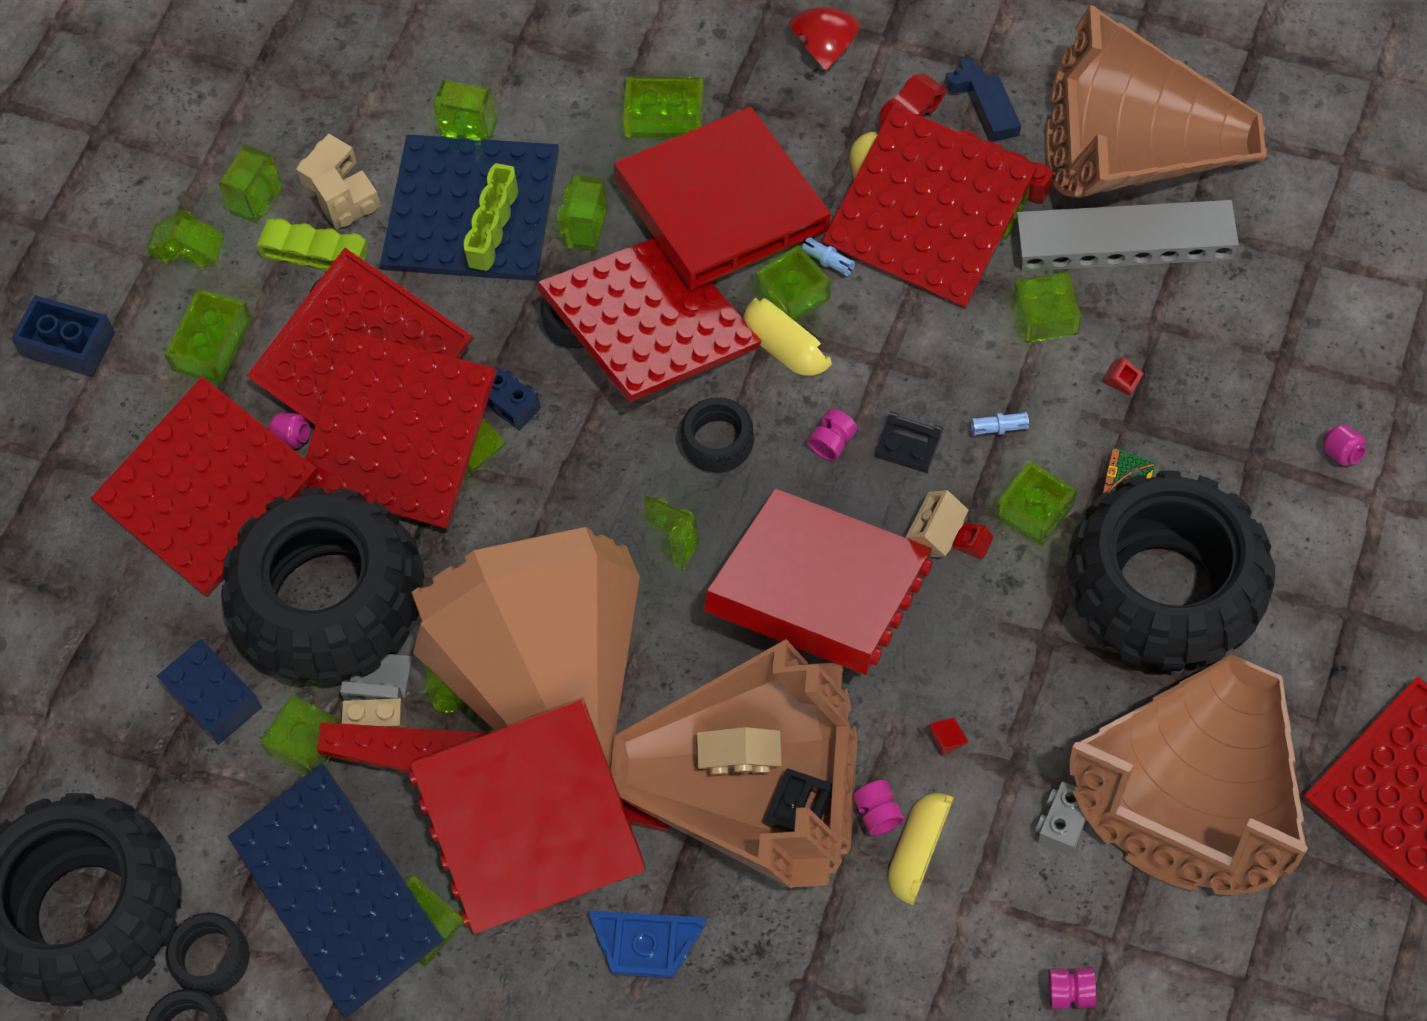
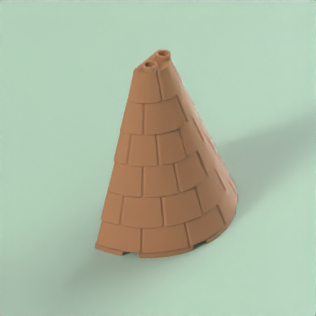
(1138, 115)
(1199, 782)

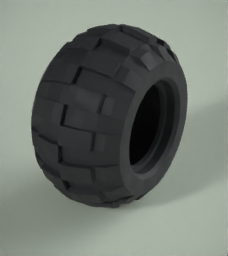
(1181, 516)
(333, 639)
(70, 836)

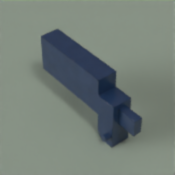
(989, 98)

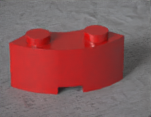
(919, 96)

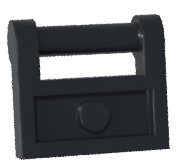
(908, 450)
(794, 794)

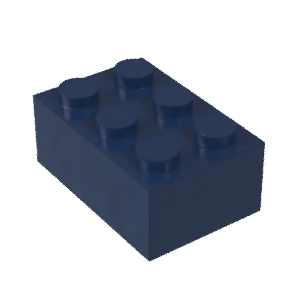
(63, 335)
(209, 691)

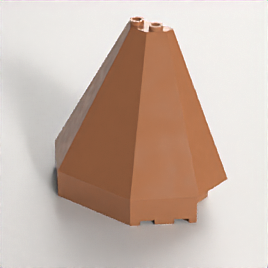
(533, 627)
(775, 690)

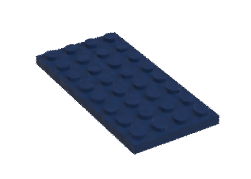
(335, 890)

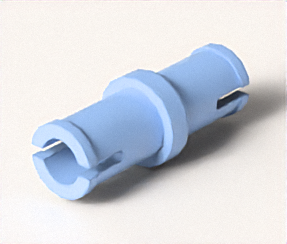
(828, 256)
(999, 423)

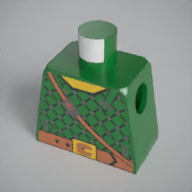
(1125, 465)

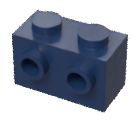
(512, 399)

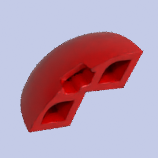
(825, 32)

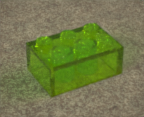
(663, 106)
(208, 336)

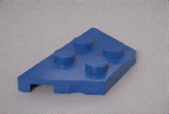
(646, 942)

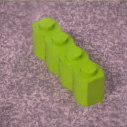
(491, 217)
(305, 245)

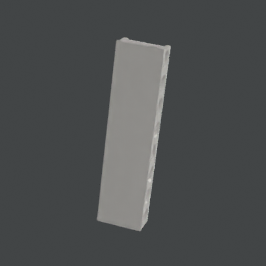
(1127, 232)

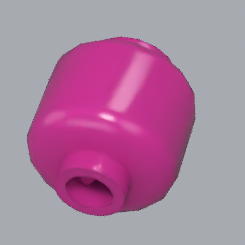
(290, 428)
(1344, 445)

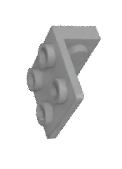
(384, 682)

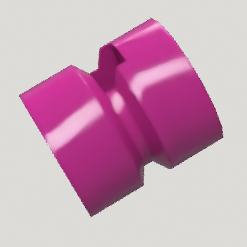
(831, 435)
(879, 810)
(1072, 988)

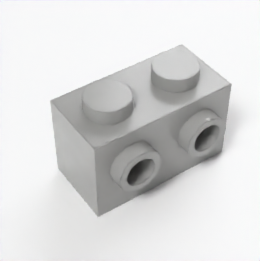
(1064, 822)

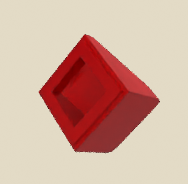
(1122, 376)
(973, 540)
(947, 735)

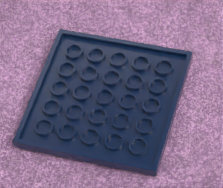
(440, 193)

